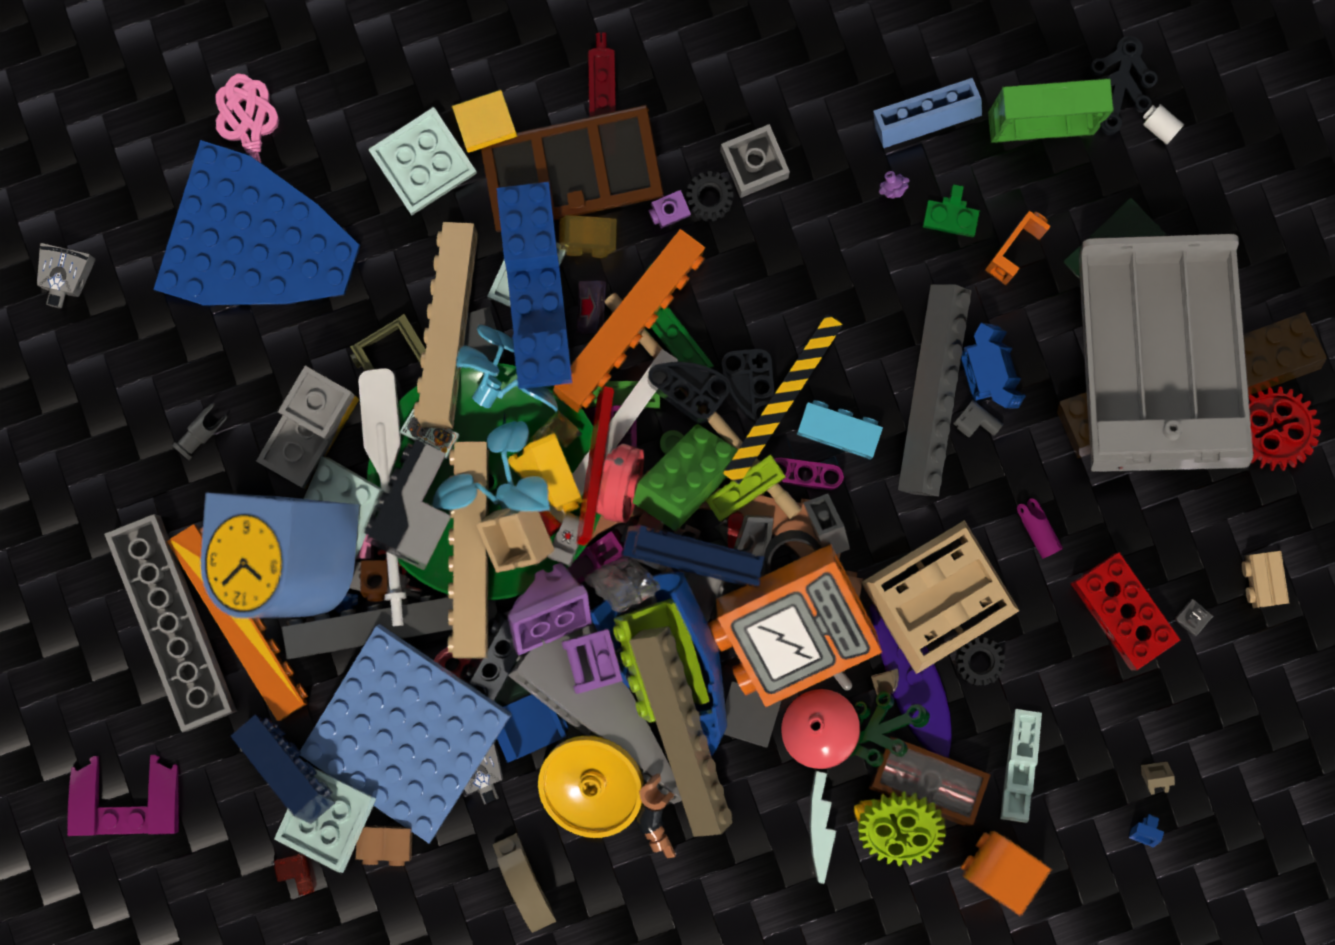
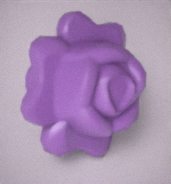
(894, 185)

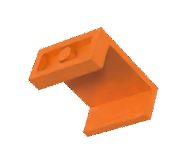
(1003, 268)

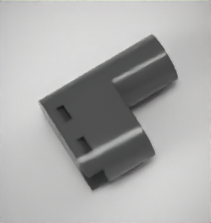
(973, 417)

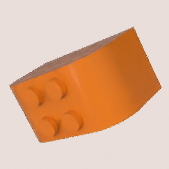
(1005, 871)

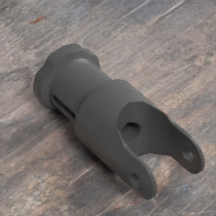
(197, 434)

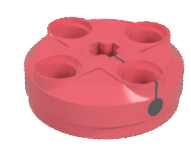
(619, 483)

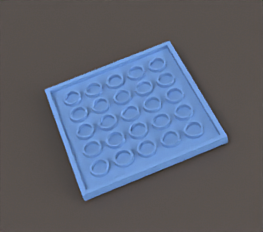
(405, 733)

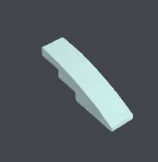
(1021, 765)
(821, 837)

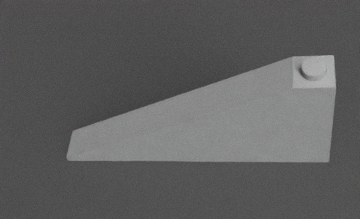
(600, 712)

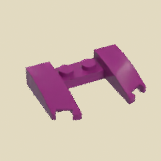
(158, 817)

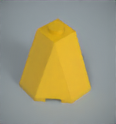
(546, 460)

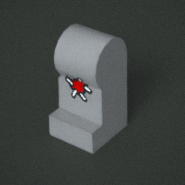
(565, 541)

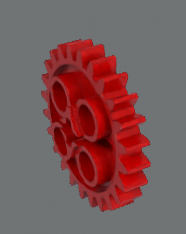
(1287, 449)

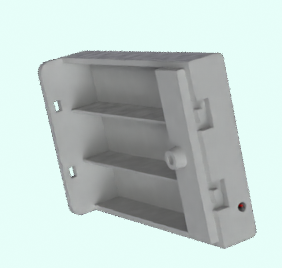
(1164, 353)

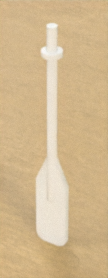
(382, 445)

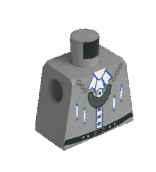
(62, 272)
(487, 774)

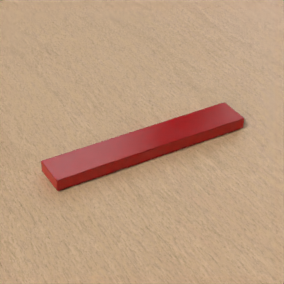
(594, 466)

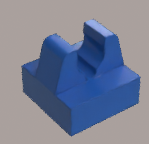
(1147, 831)

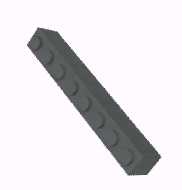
(934, 390)
(354, 629)

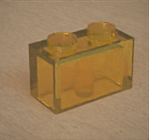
(587, 235)

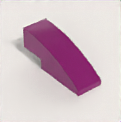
(597, 555)

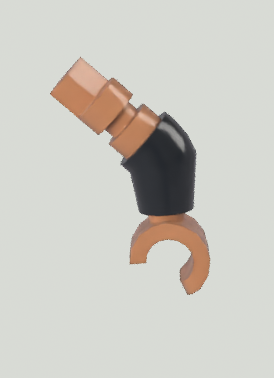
(650, 816)

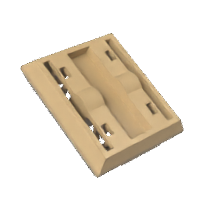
(940, 597)

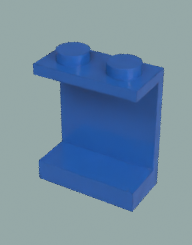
(530, 728)

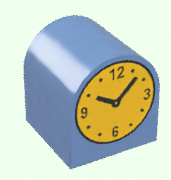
(277, 554)

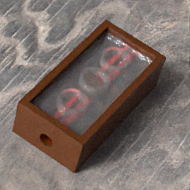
(947, 783)

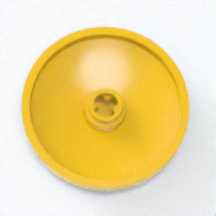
(591, 786)

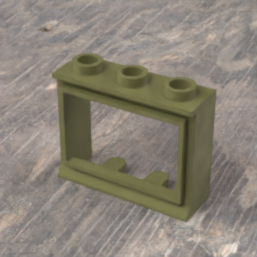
(402, 323)

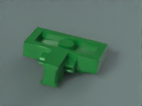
(951, 215)

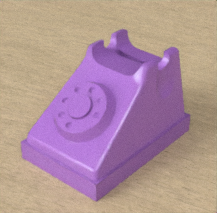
(549, 610)

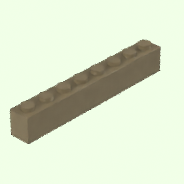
(681, 731)

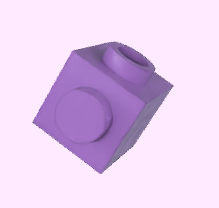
(669, 209)

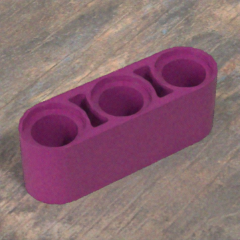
(817, 469)

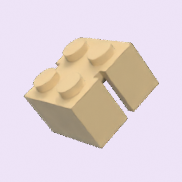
(514, 538)

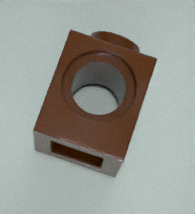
(370, 569)

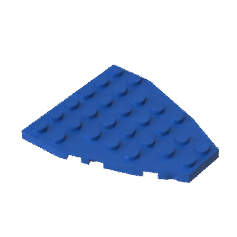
(251, 238)

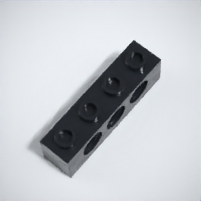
(501, 658)

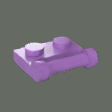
(600, 659)

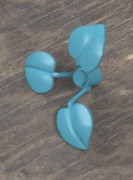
(490, 386)
(529, 493)

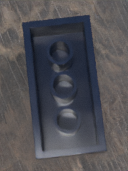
(283, 768)

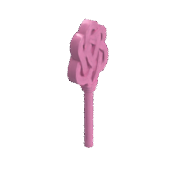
(235, 97)

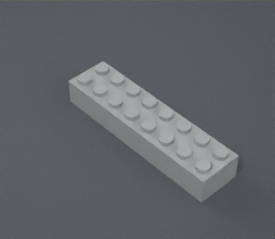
(170, 623)

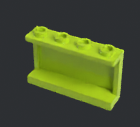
(650, 617)

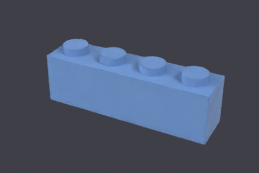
(928, 112)

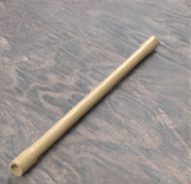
(781, 497)

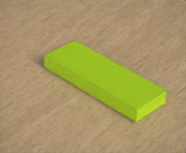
(756, 482)

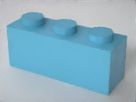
(840, 429)

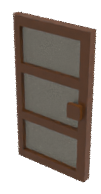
(587, 162)

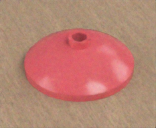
(833, 740)

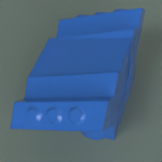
(991, 368)

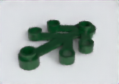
(876, 729)

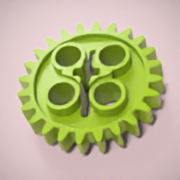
(901, 828)

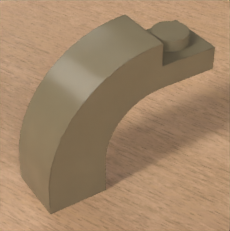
(523, 883)

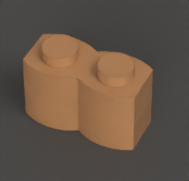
(384, 843)

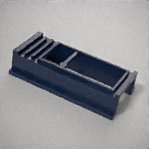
(692, 556)

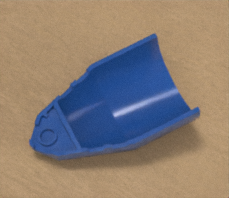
(675, 586)

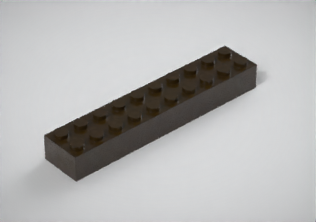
(1271, 358)

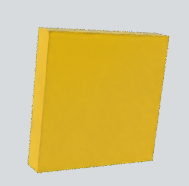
(484, 121)

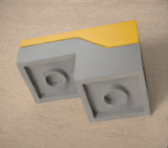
(309, 426)

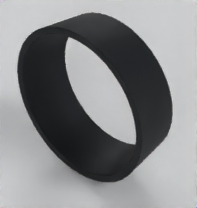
(788, 536)

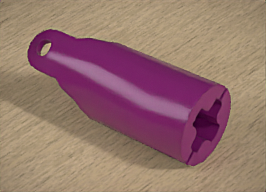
(1039, 528)

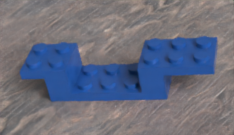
(534, 285)

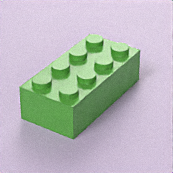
(684, 477)

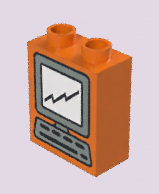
(795, 627)

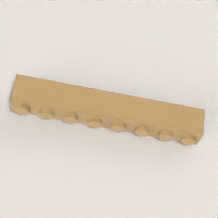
(447, 325)
(470, 558)

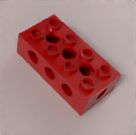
(1143, 611)

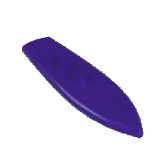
(919, 688)

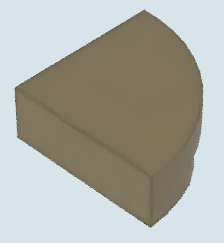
(886, 682)

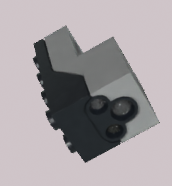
(404, 522)

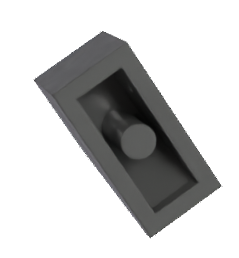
(826, 523)

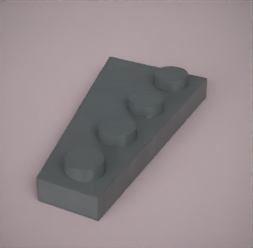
(752, 539)

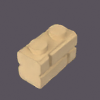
(1265, 579)

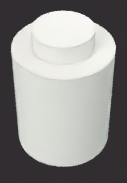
(1162, 123)

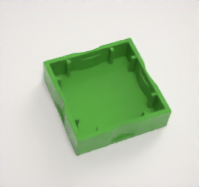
(1050, 110)

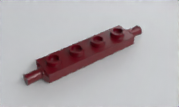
(601, 78)

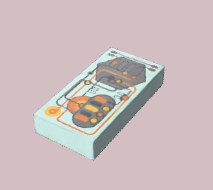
(436, 437)

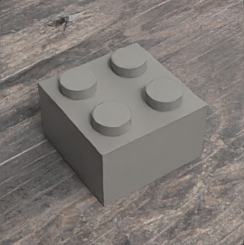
(754, 161)

